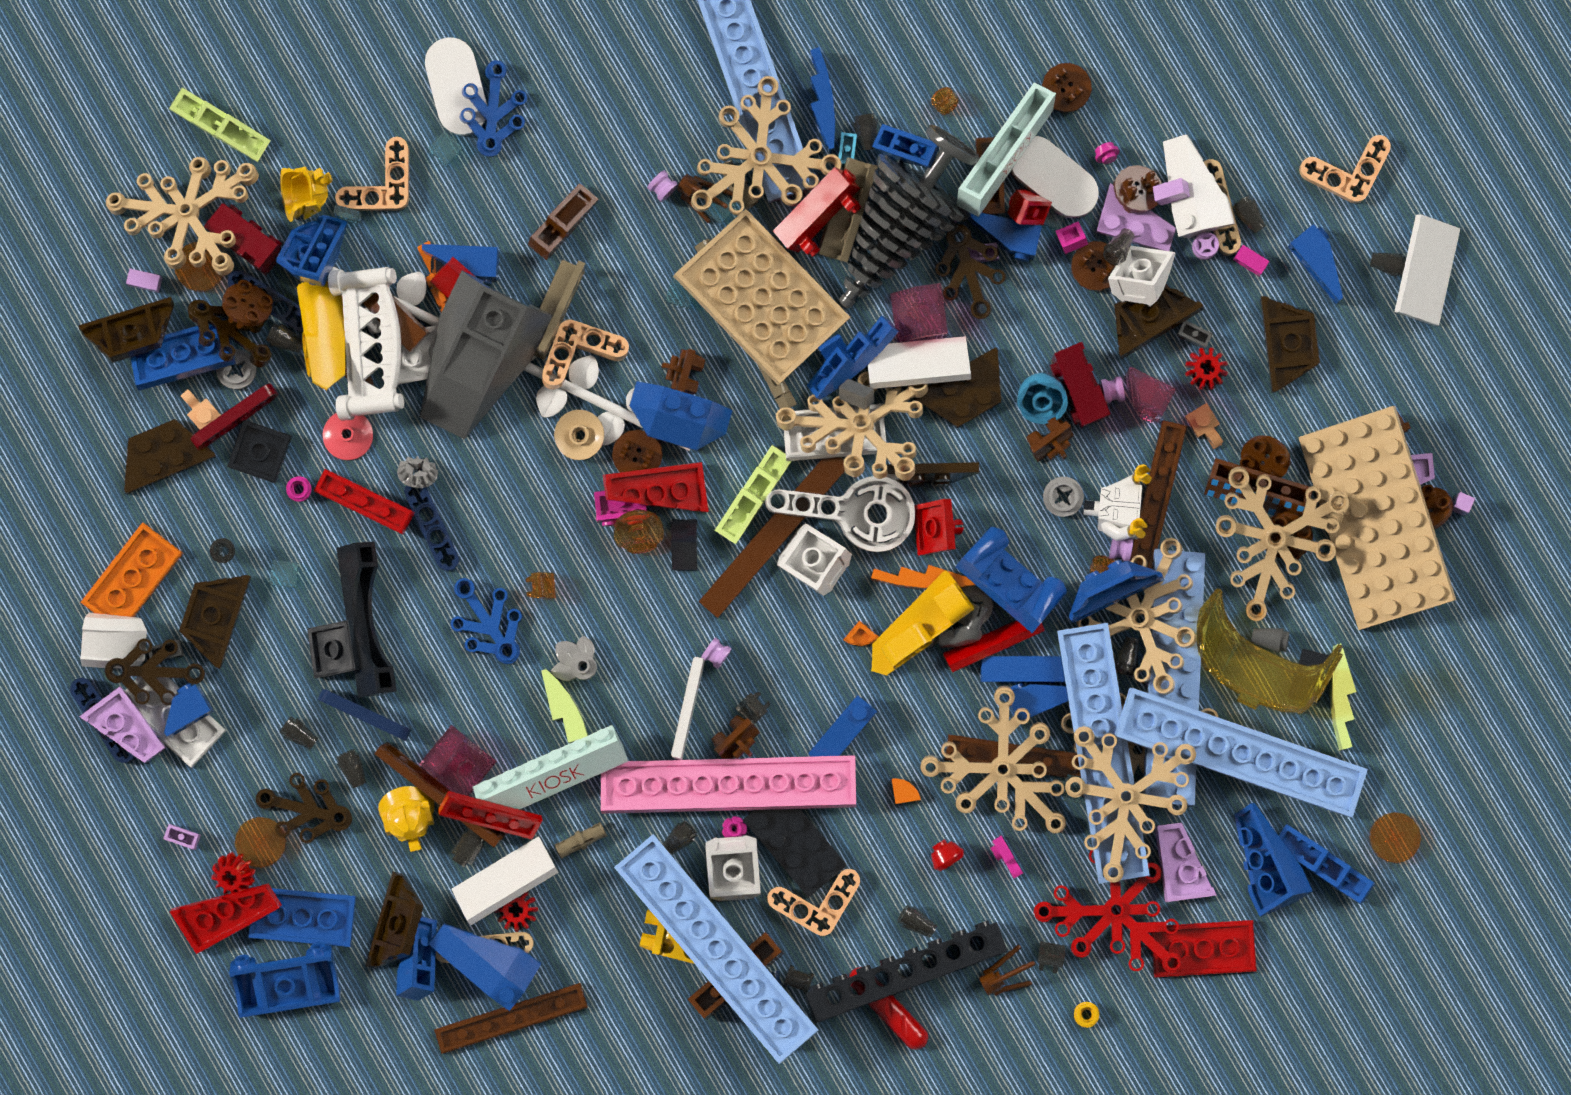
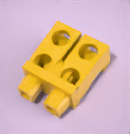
(662, 942)

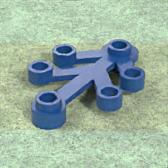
(491, 112)
(489, 624)

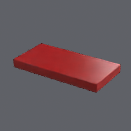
(1208, 948)

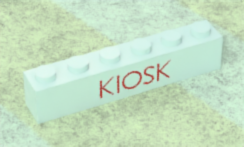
(1006, 149)
(555, 770)

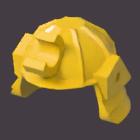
(303, 191)
(407, 814)

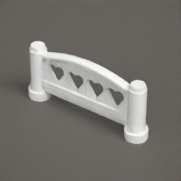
(355, 289)

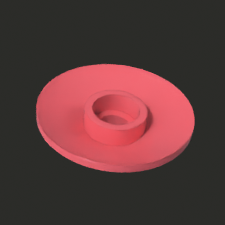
(352, 447)

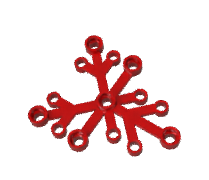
(1138, 930)

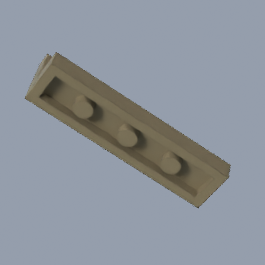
(843, 226)
(558, 301)

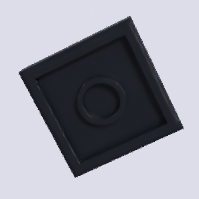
(259, 451)
(333, 649)

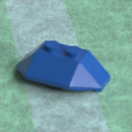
(313, 249)
(678, 416)
(1111, 587)

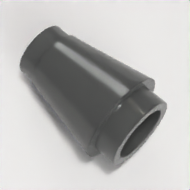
(1271, 638)

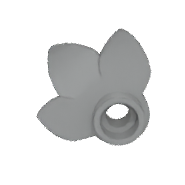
(572, 657)

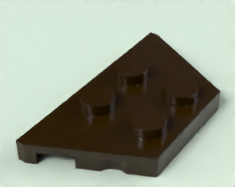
(1141, 324)
(130, 331)
(1288, 341)
(967, 399)
(160, 455)
(938, 473)
(213, 615)
(396, 923)

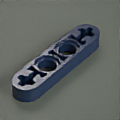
(277, 297)
(432, 525)
(79, 698)
(364, 714)

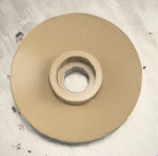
(566, 434)

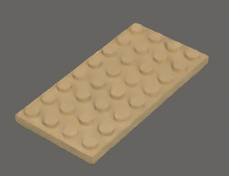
(1386, 533)

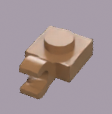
(1204, 423)

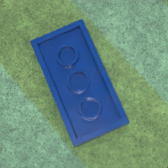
(177, 359)
(308, 918)

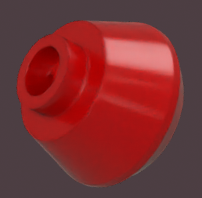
(946, 854)

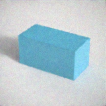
(847, 147)

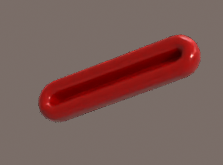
(896, 1017)

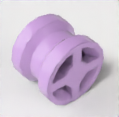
(662, 186)
(1207, 241)
(1113, 389)
(1121, 549)
(716, 653)

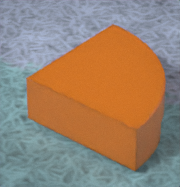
(860, 635)
(904, 791)

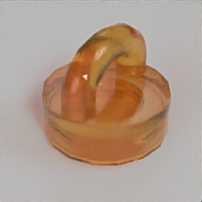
(944, 100)
(1100, 563)

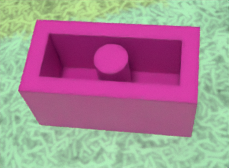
(1251, 260)

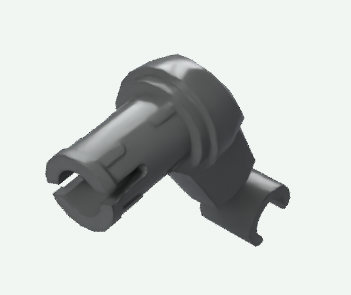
(964, 634)

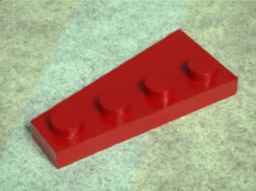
(665, 487)
(219, 917)

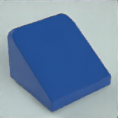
(828, 347)

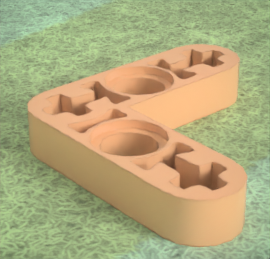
(1347, 179)
(384, 192)
(579, 341)
(824, 910)

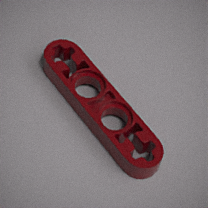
(234, 416)

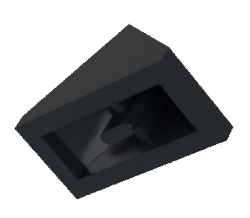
(684, 544)

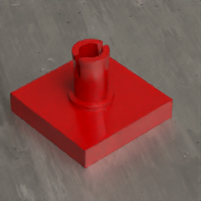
(936, 527)

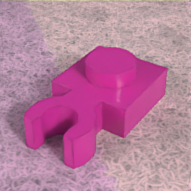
(1002, 852)

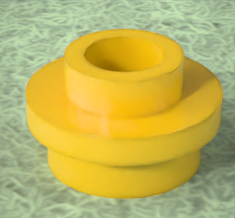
(1094, 1014)

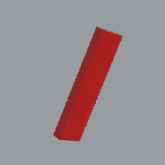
(364, 501)
(989, 645)
(490, 815)

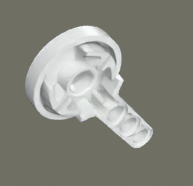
(853, 511)

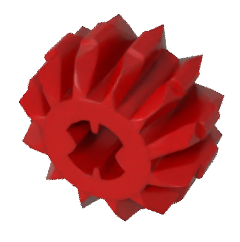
(1198, 372)
(233, 873)
(523, 916)

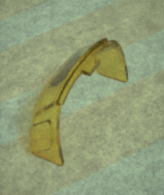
(1254, 672)

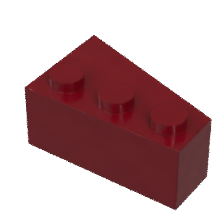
(250, 241)
(1080, 384)

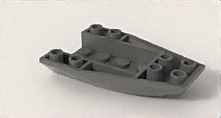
(478, 353)

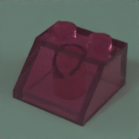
(919, 313)
(1148, 394)
(457, 762)

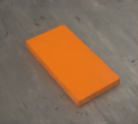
(133, 574)

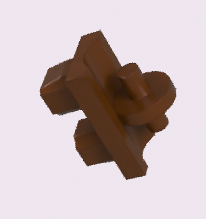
(679, 370)
(1053, 443)
(738, 741)

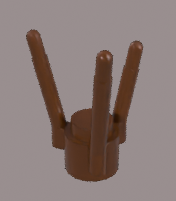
(690, 185)
(993, 981)

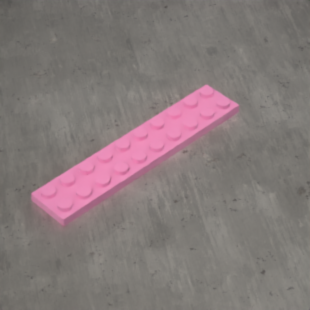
(729, 784)

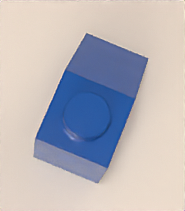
(186, 709)

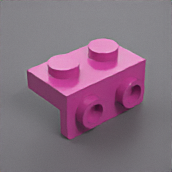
(609, 511)

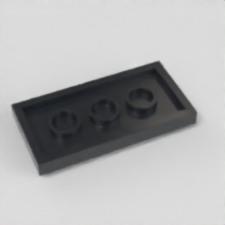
(796, 846)

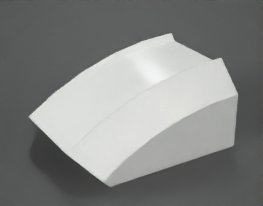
(1141, 275)
(814, 559)
(110, 638)
(733, 868)

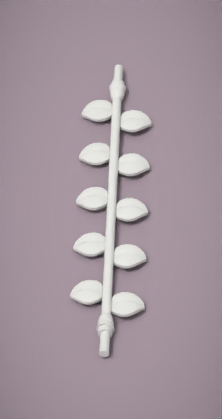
(582, 372)

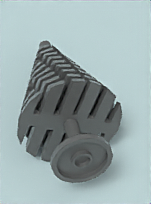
(906, 214)

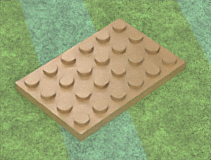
(761, 296)

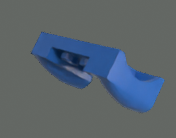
(1009, 581)
(285, 982)

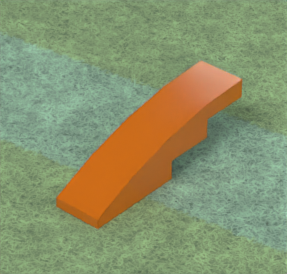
(915, 580)

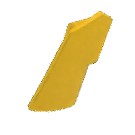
(323, 334)
(921, 622)

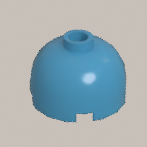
(1042, 398)

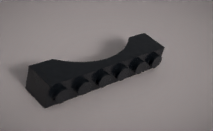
(357, 574)

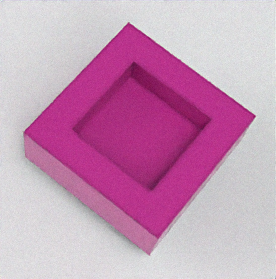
(1071, 237)

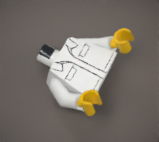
(1120, 507)

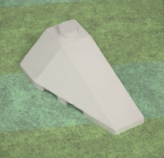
(1207, 205)

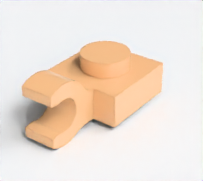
(202, 412)

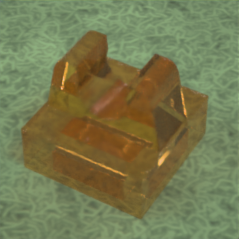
(542, 585)

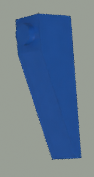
(1272, 869)
(492, 966)

